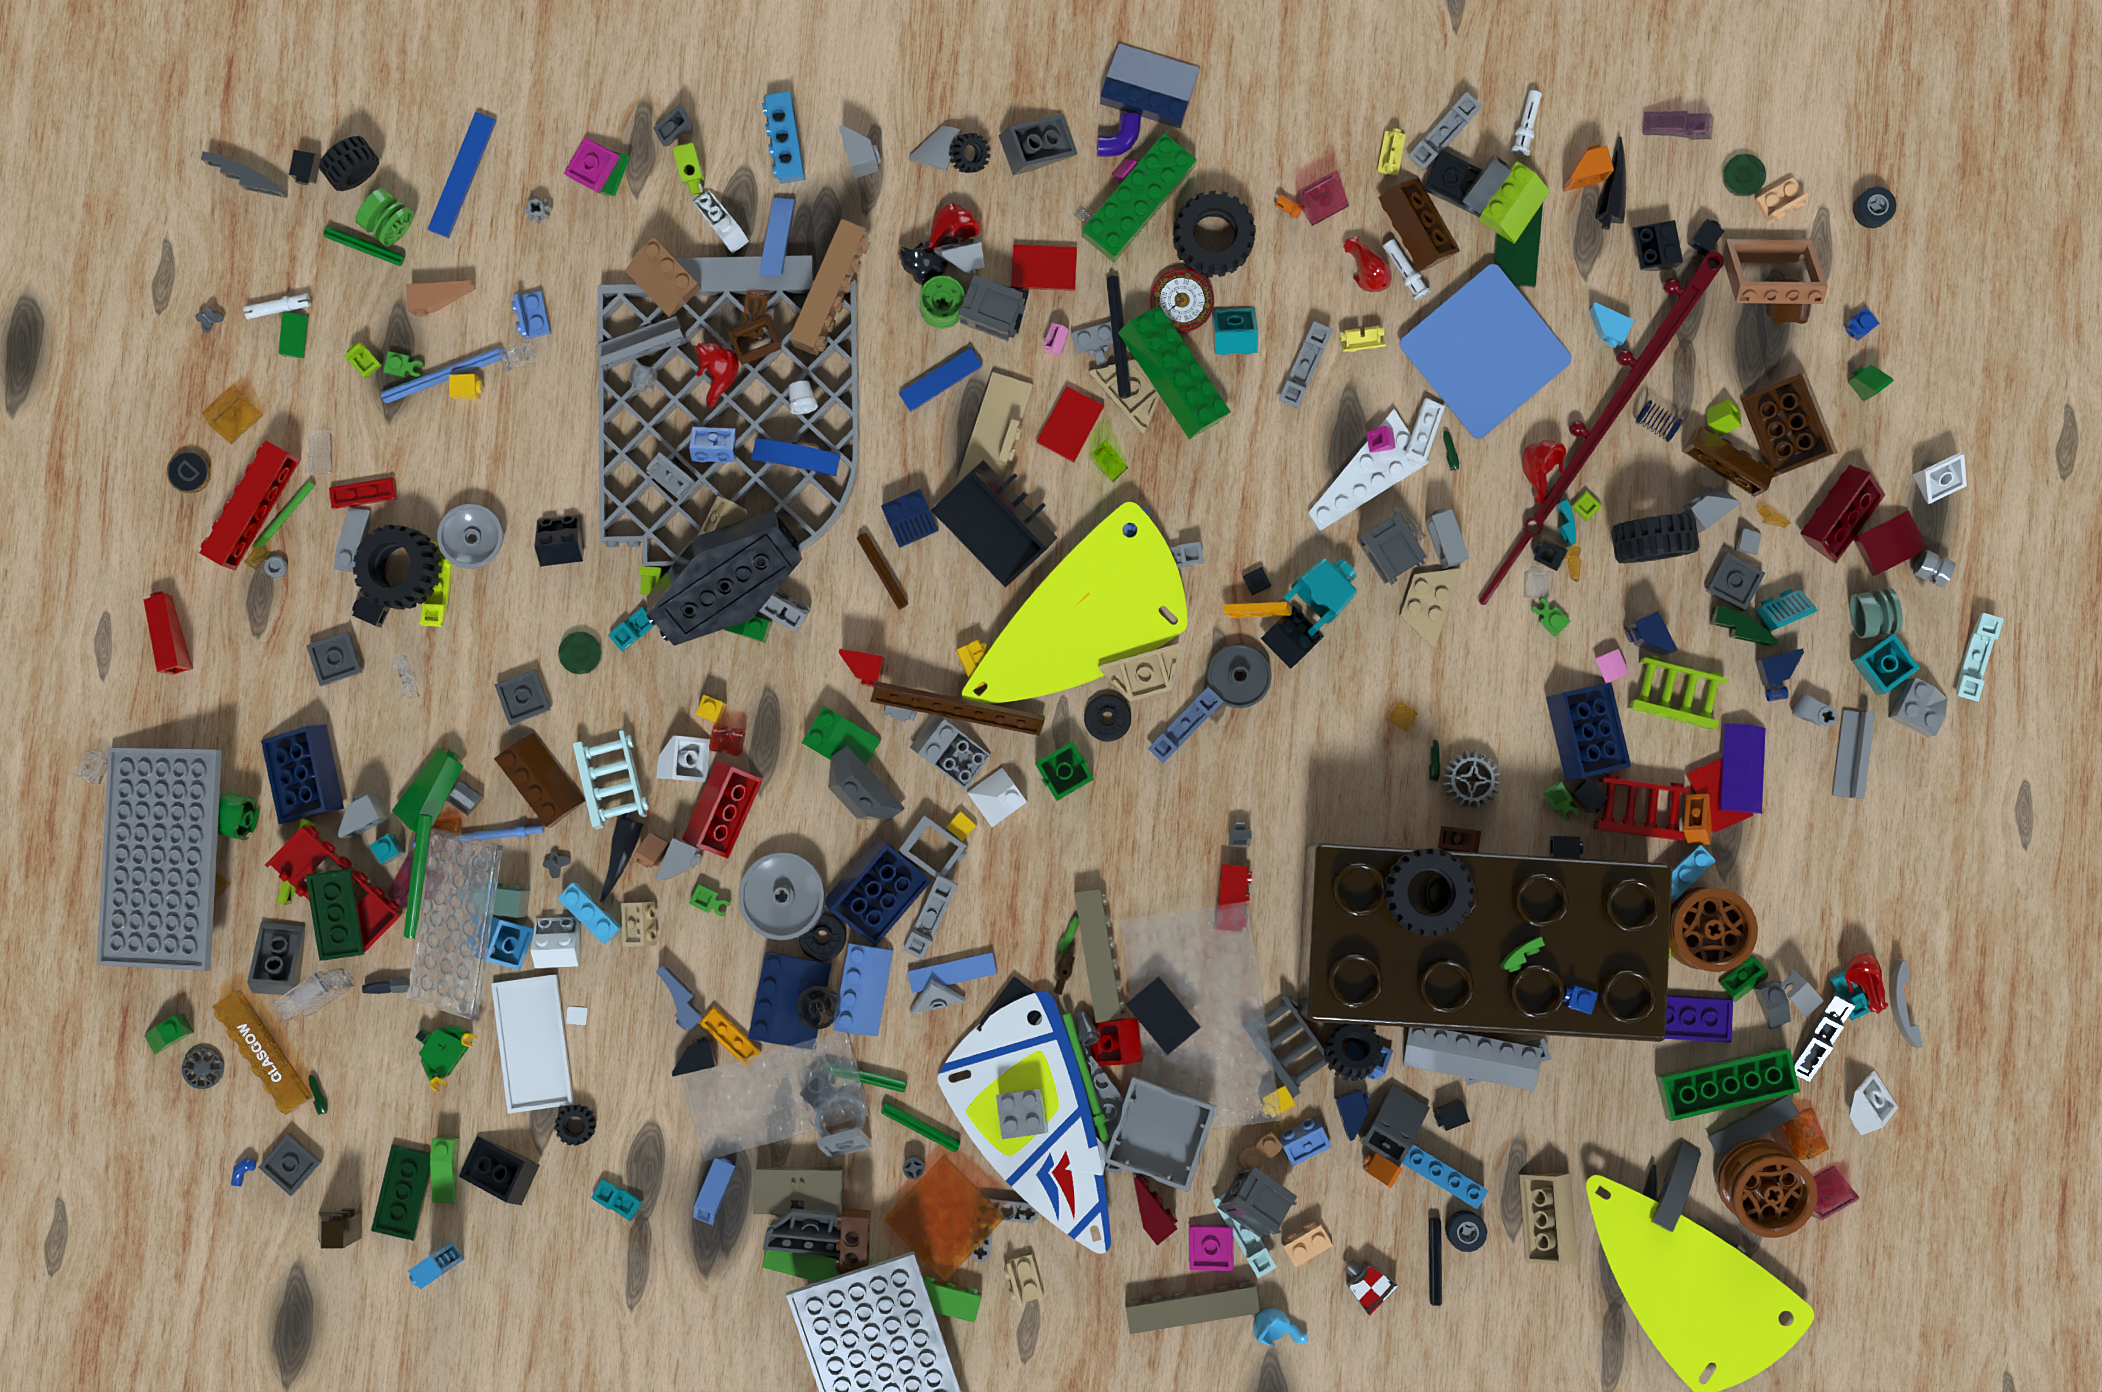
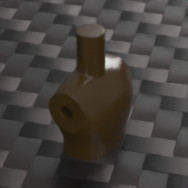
(1063, 964)

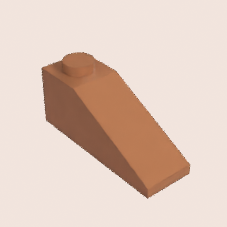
(431, 297)

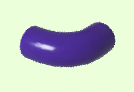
(1124, 138)

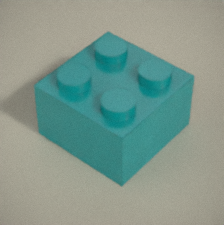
(1885, 664)

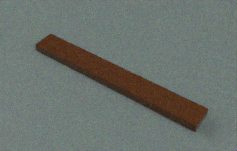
(957, 708)

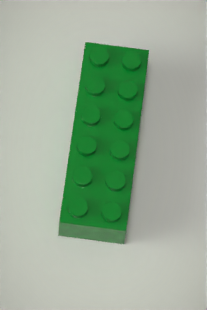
(1138, 197)
(1174, 372)
(1727, 1083)

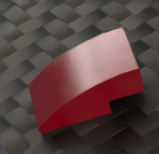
(1890, 543)

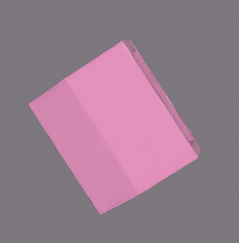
(1056, 339)
(1612, 666)

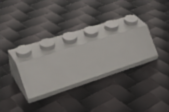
(1473, 1057)

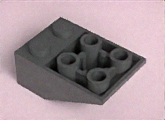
(1395, 1125)

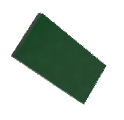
(1520, 259)
(335, 914)
(402, 1192)

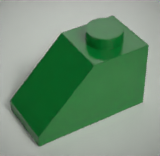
(1869, 381)
(754, 629)
(168, 1033)

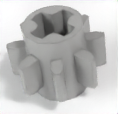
(535, 214)

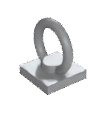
(844, 1140)

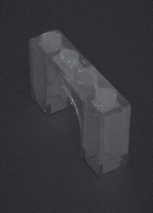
(314, 993)

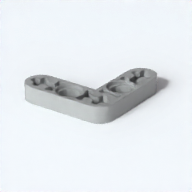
(987, 1246)

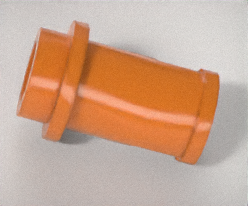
(1289, 206)

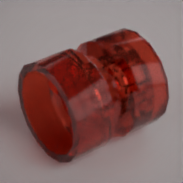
(727, 740)

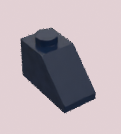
(1778, 668)
(1352, 1111)

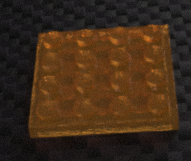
(944, 1218)

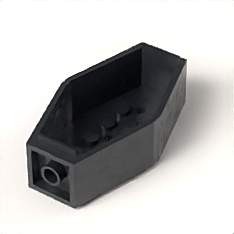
(720, 558)

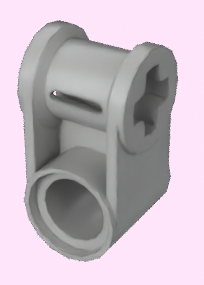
(1811, 710)

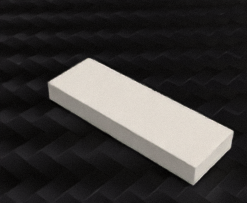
(1424, 431)

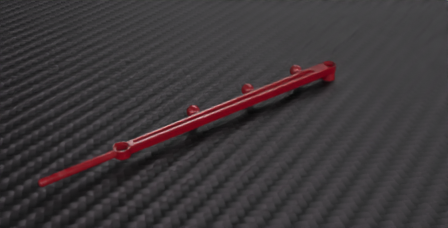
(1674, 319)

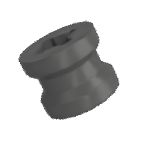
(910, 1167)

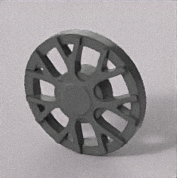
(202, 1068)

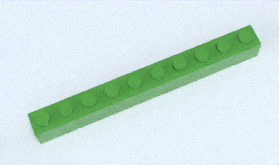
(945, 1296)

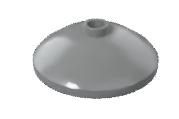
(455, 534)

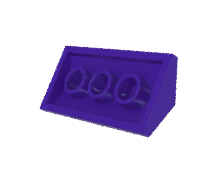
(1742, 768)

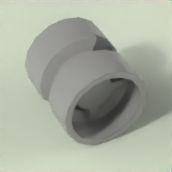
(1936, 569)

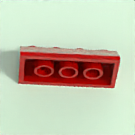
(722, 809)

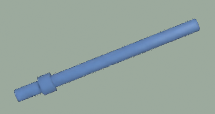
(519, 831)

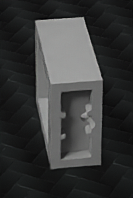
(1446, 538)
(916, 834)

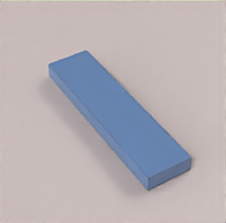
(777, 237)
(953, 971)

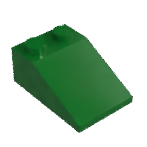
(833, 732)

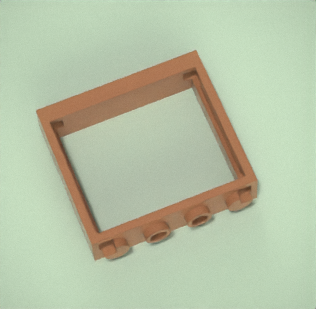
(1774, 251)

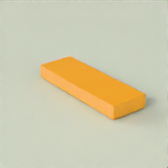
(1257, 609)
(729, 1035)

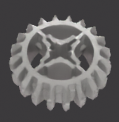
(1472, 769)

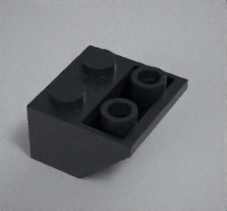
(1657, 246)
(559, 540)
(1290, 638)

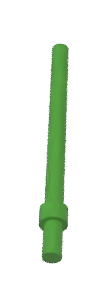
(1098, 1117)

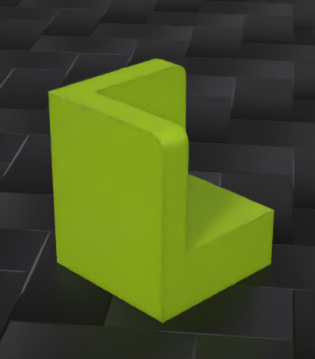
(1724, 417)
(649, 578)

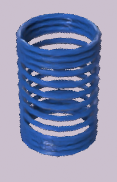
(1784, 693)

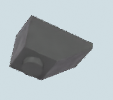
(1773, 1003)

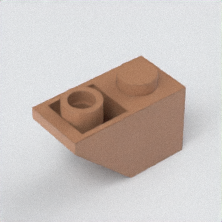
(651, 850)

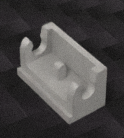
(669, 476)
(1802, 993)

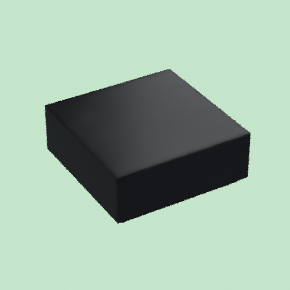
(1256, 581)

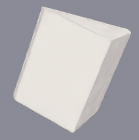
(1942, 478)

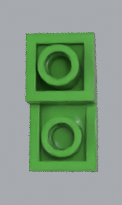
(1516, 957)

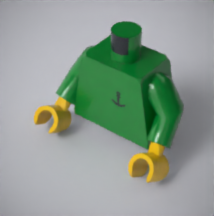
(443, 1051)

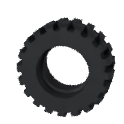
(1214, 206)
(1655, 538)
(372, 562)
(1459, 899)

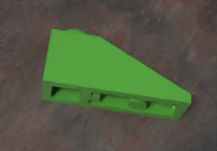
(444, 1168)

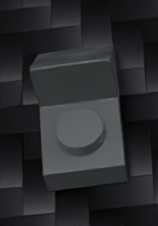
(673, 126)

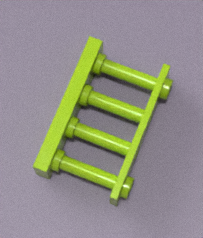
(1663, 708)

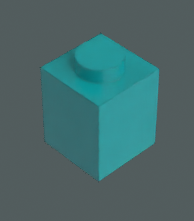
(387, 849)

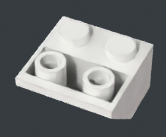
(556, 942)

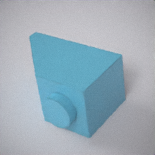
(1610, 325)

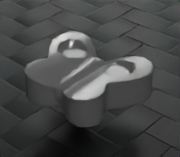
(208, 317)
(555, 863)

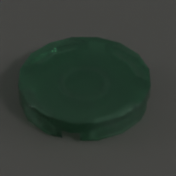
(1744, 175)
(580, 653)

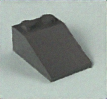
(1037, 144)
(276, 959)

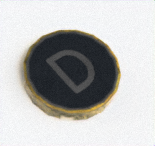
(188, 472)

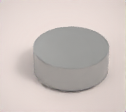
(275, 566)

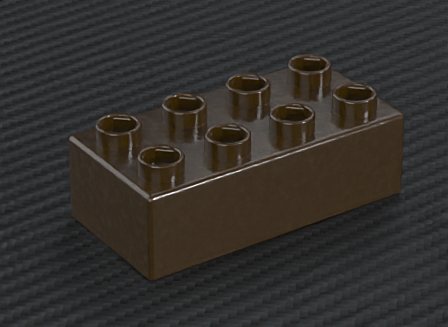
(1598, 921)

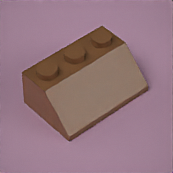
(662, 277)

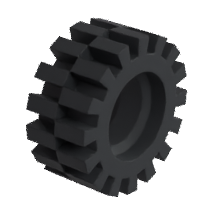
(980, 153)
(562, 1128)

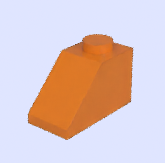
(1697, 819)
(1381, 1168)

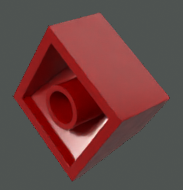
(864, 666)
(1117, 1042)

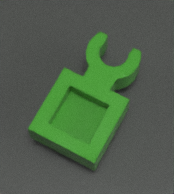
(400, 364)
(1553, 620)
(1560, 797)
(707, 899)

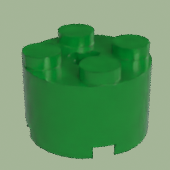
(237, 815)

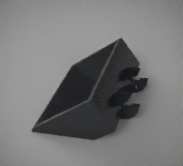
(994, 523)

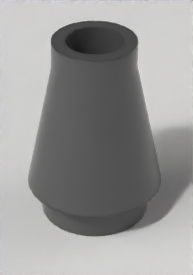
(1087, 1031)

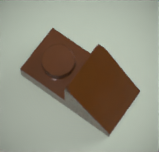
(1459, 839)

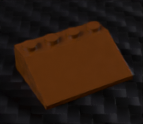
(1789, 425)

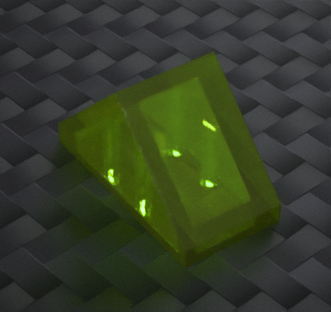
(1108, 461)

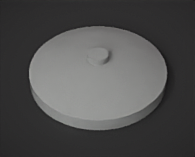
(782, 896)

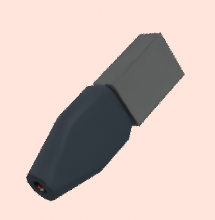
(396, 985)

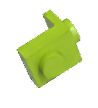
(362, 360)

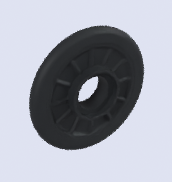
(1103, 704)
(834, 944)

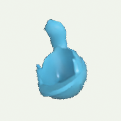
(1273, 1324)

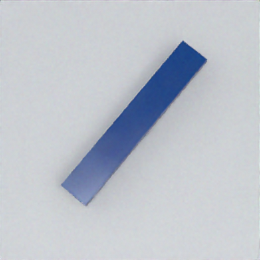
(462, 175)

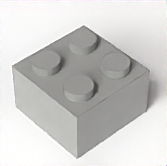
(1022, 1113)

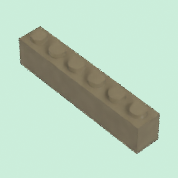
(1098, 955)
(1193, 1307)

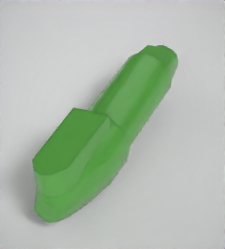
(1066, 941)

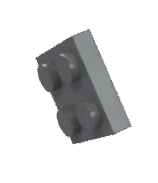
(1735, 581)
(334, 659)
(522, 697)
(290, 1164)

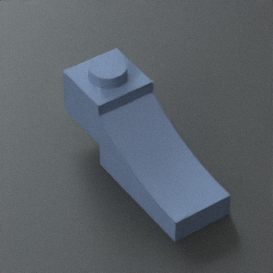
(687, 1014)

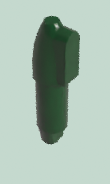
(1452, 457)
(1434, 767)
(319, 1102)

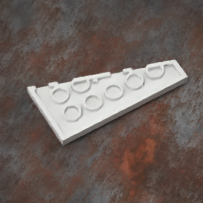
(1366, 477)

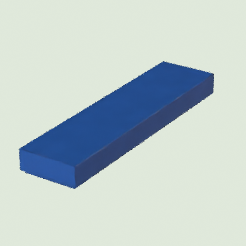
(940, 379)

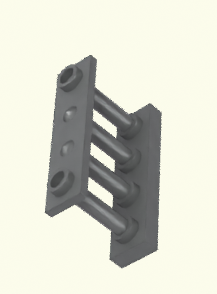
(1280, 1064)

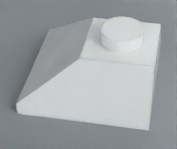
(684, 759)
(997, 797)
(1871, 1105)

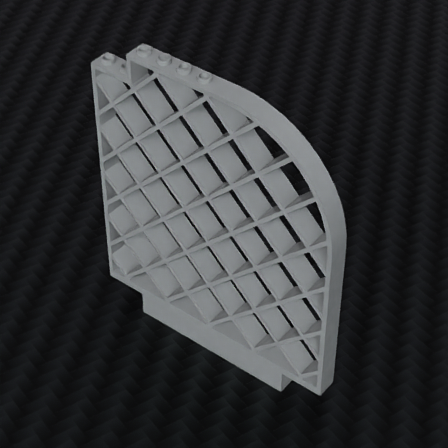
(726, 279)

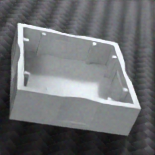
(1161, 1133)

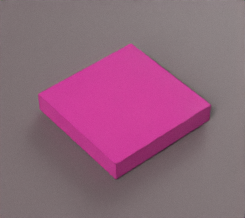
(592, 165)
(1211, 1247)

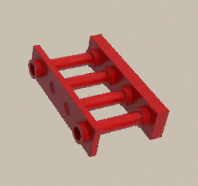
(1628, 825)

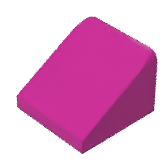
(1124, 169)
(1381, 439)

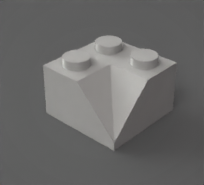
(1711, 507)
(1920, 707)

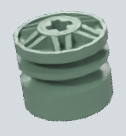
(1876, 613)

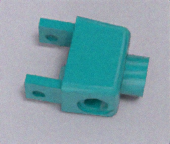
(1325, 589)

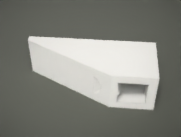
(720, 221)

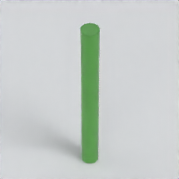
(286, 512)

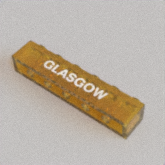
(262, 1052)

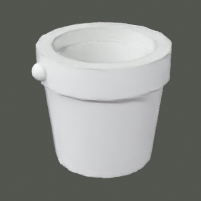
(801, 398)

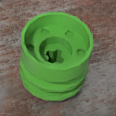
(384, 217)
(940, 290)

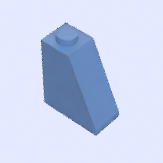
(713, 1191)

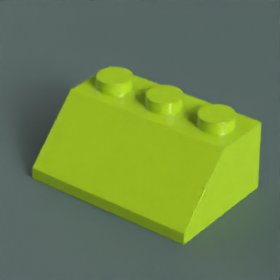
(1515, 203)

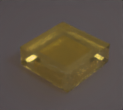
(257, 557)
(1402, 716)

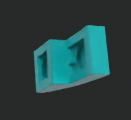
(1568, 530)
(631, 630)
(1840, 987)
(617, 1199)

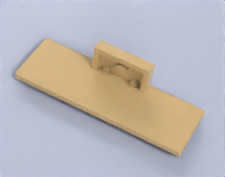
(997, 425)

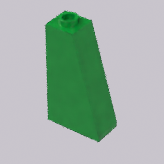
(429, 789)

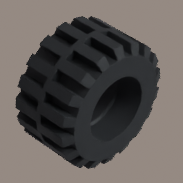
(349, 163)
(1341, 1063)

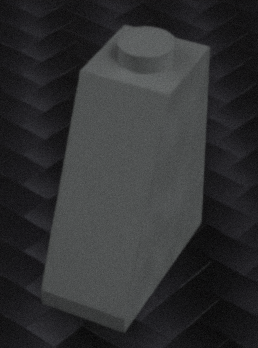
(1486, 184)

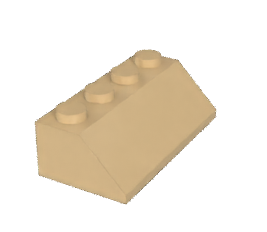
(1548, 1218)

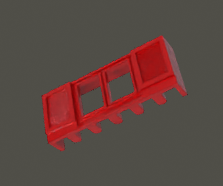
(306, 852)

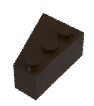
(339, 1228)

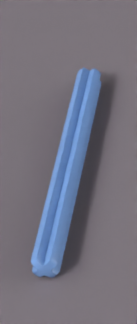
(440, 376)

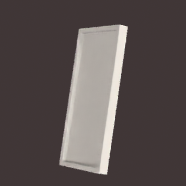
(532, 1043)

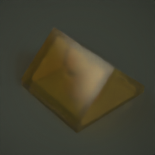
(231, 414)

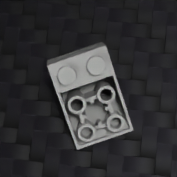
(950, 751)

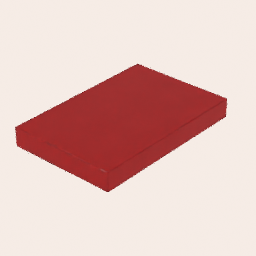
(1044, 267)
(1070, 424)
(1707, 781)

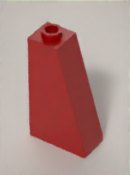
(166, 635)

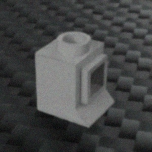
(899, 713)

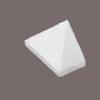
(1089, 1160)

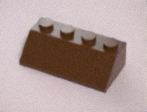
(1418, 224)
(1728, 461)
(539, 780)

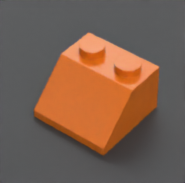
(1591, 169)

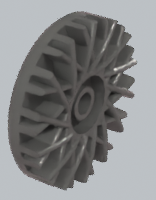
(1255, 674)

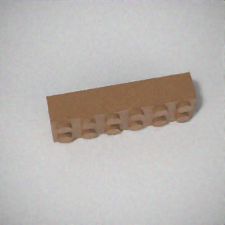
(830, 287)

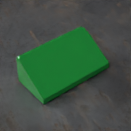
(612, 183)
(293, 335)
(1744, 978)

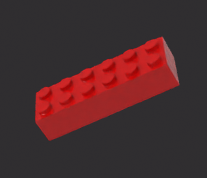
(249, 505)

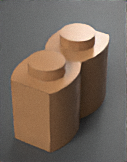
(1264, 1148)

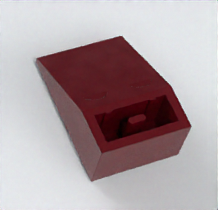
(1155, 1219)

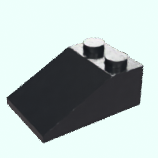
(499, 1171)

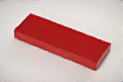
(363, 493)

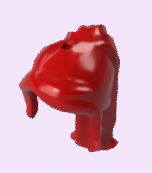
(952, 222)
(1372, 270)
(721, 366)
(1538, 461)
(1866, 972)

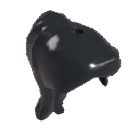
(923, 265)

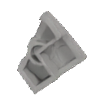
(936, 149)

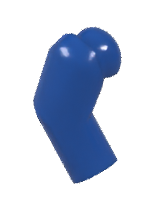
(241, 1168)

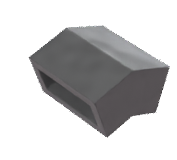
(464, 797)

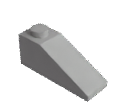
(352, 534)

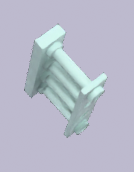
(589, 774)

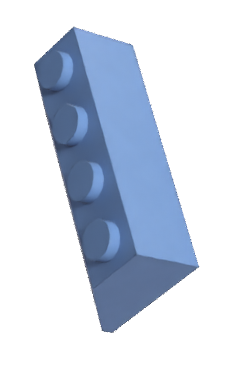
(863, 989)

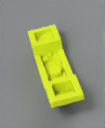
(435, 606)

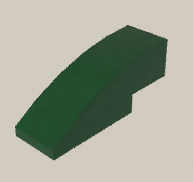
(1741, 626)

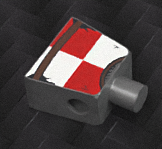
(1369, 1285)

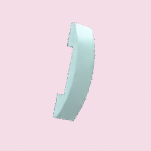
(1977, 656)
(1250, 1245)

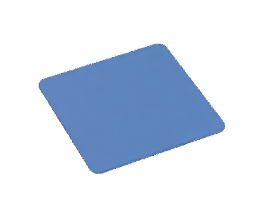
(1485, 351)

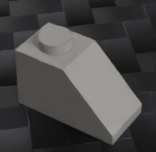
(963, 255)

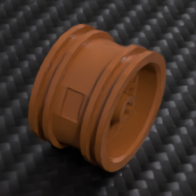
(1742, 929)
(1756, 1173)

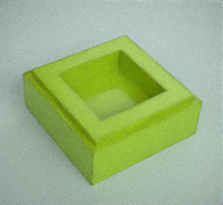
(1586, 506)

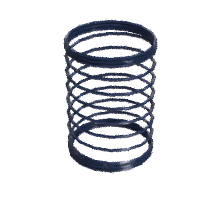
(1673, 430)

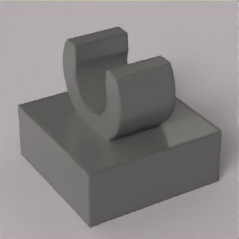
(1239, 836)

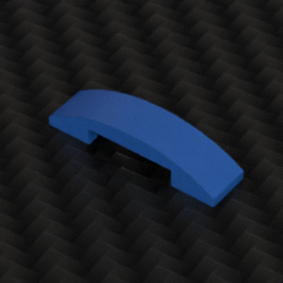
(796, 456)

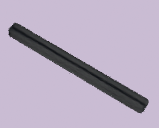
(1119, 346)

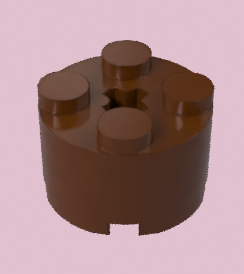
(1788, 312)

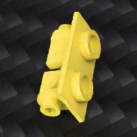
(1391, 152)
(1352, 340)

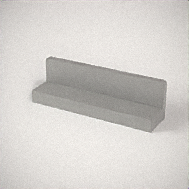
(640, 343)
(1853, 754)

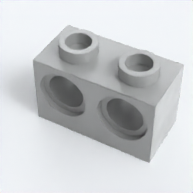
(786, 610)

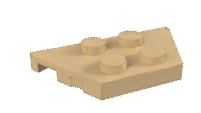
(1143, 399)
(1429, 602)
(1144, 673)

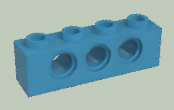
(783, 104)
(1445, 1176)
(435, 1265)

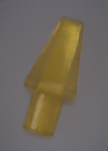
(1773, 518)
(1574, 563)

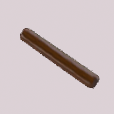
(882, 571)

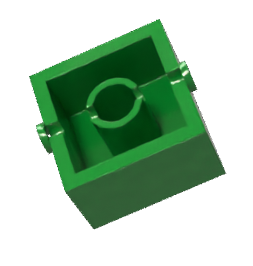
(1064, 771)

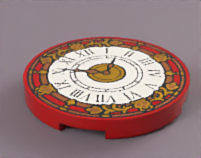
(1183, 298)

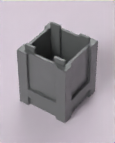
(991, 308)
(1392, 548)
(1257, 1202)

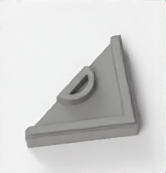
(936, 997)

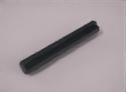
(1435, 1261)

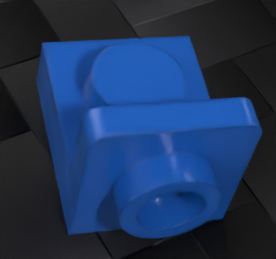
(1861, 324)
(1580, 999)

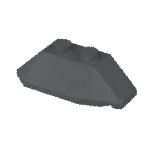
(860, 788)
(804, 1233)

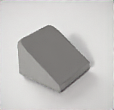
(1748, 541)

